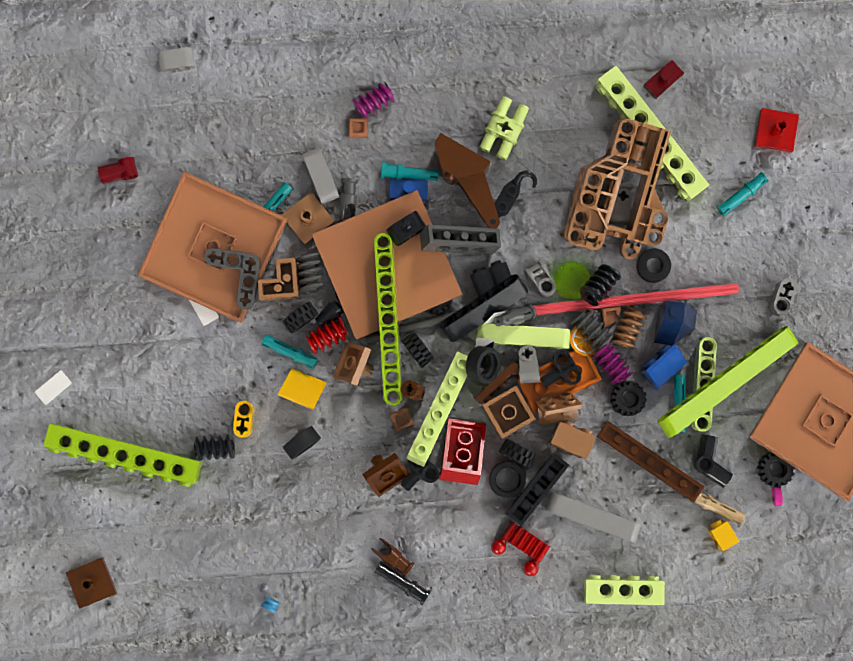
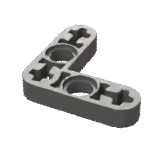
(241, 265)

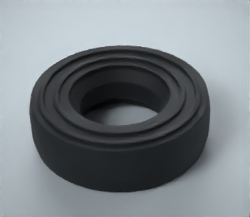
(642, 265)

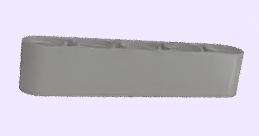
(593, 517)

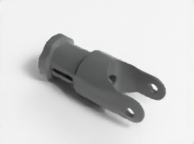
(348, 197)
(516, 316)

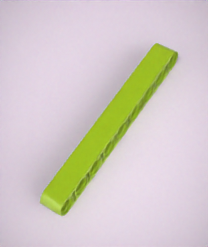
(383, 310)
(727, 382)

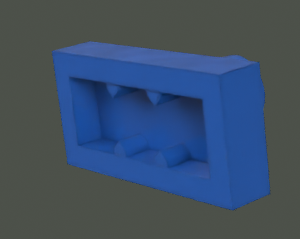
(403, 187)

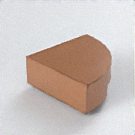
(610, 315)

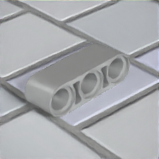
(320, 175)

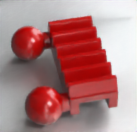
(525, 542)

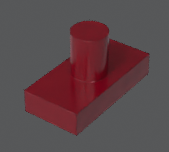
(663, 79)

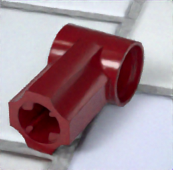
(123, 169)

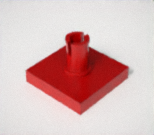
(776, 130)

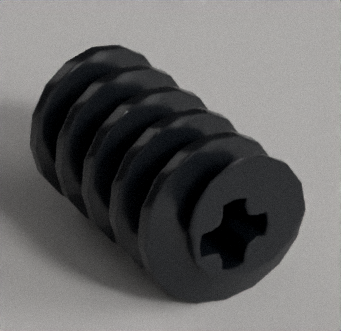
(599, 284)
(215, 448)

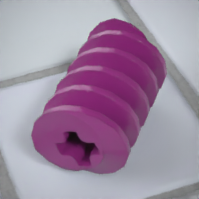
(373, 100)
(612, 364)

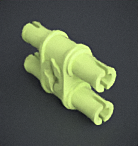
(495, 125)

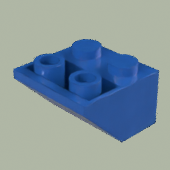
(662, 368)

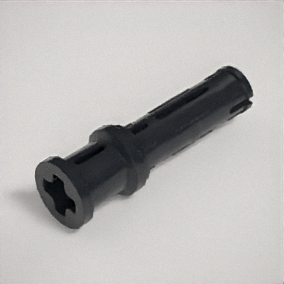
(412, 588)

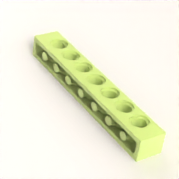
(639, 108)

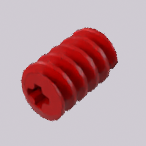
(327, 336)

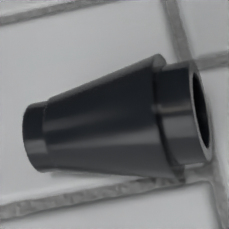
(330, 312)

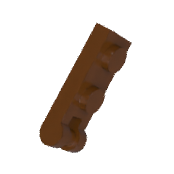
(499, 382)

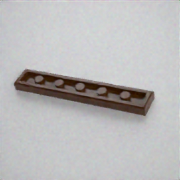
(650, 461)

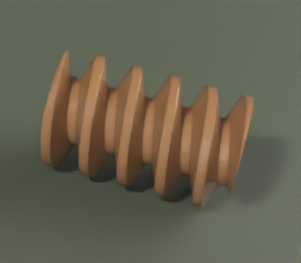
(629, 328)

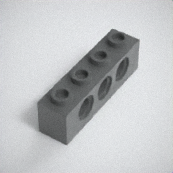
(460, 239)

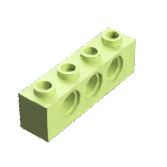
(654, 596)

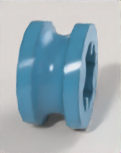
(270, 604)

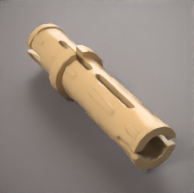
(722, 509)

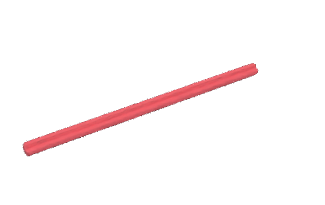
(636, 299)

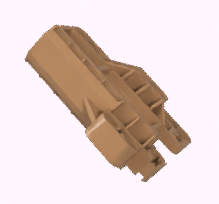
(612, 166)

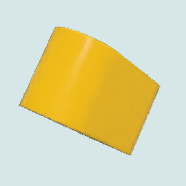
(239, 423)

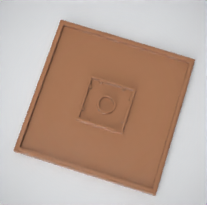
(203, 219)
(349, 257)
(813, 420)

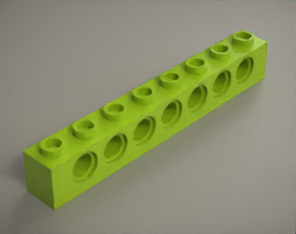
(56, 434)

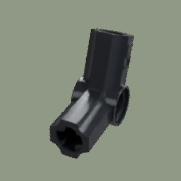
(714, 471)

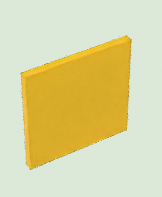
(302, 388)

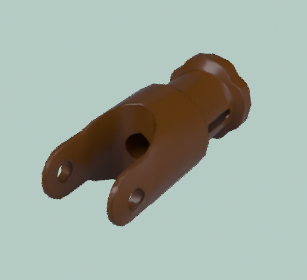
(413, 390)
(395, 559)

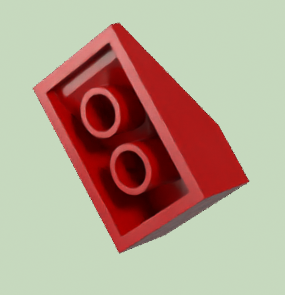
(463, 452)

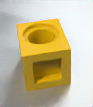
(722, 535)

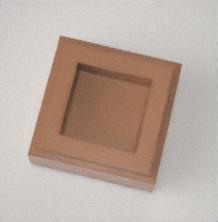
(358, 127)
(401, 419)

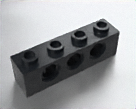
(537, 489)

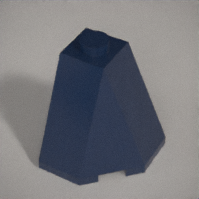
(674, 322)

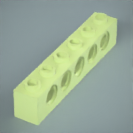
(439, 411)

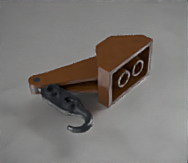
(468, 170)

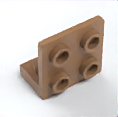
(557, 409)

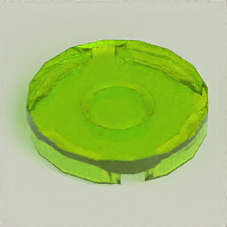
(570, 279)

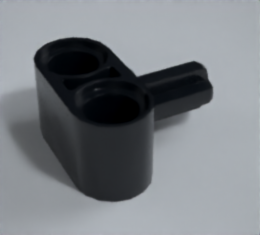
(406, 228)
(561, 371)
(417, 474)

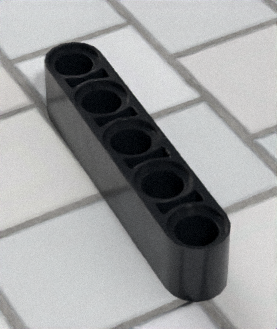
(483, 307)

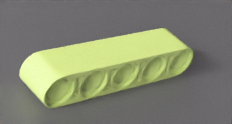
(525, 335)
(700, 374)

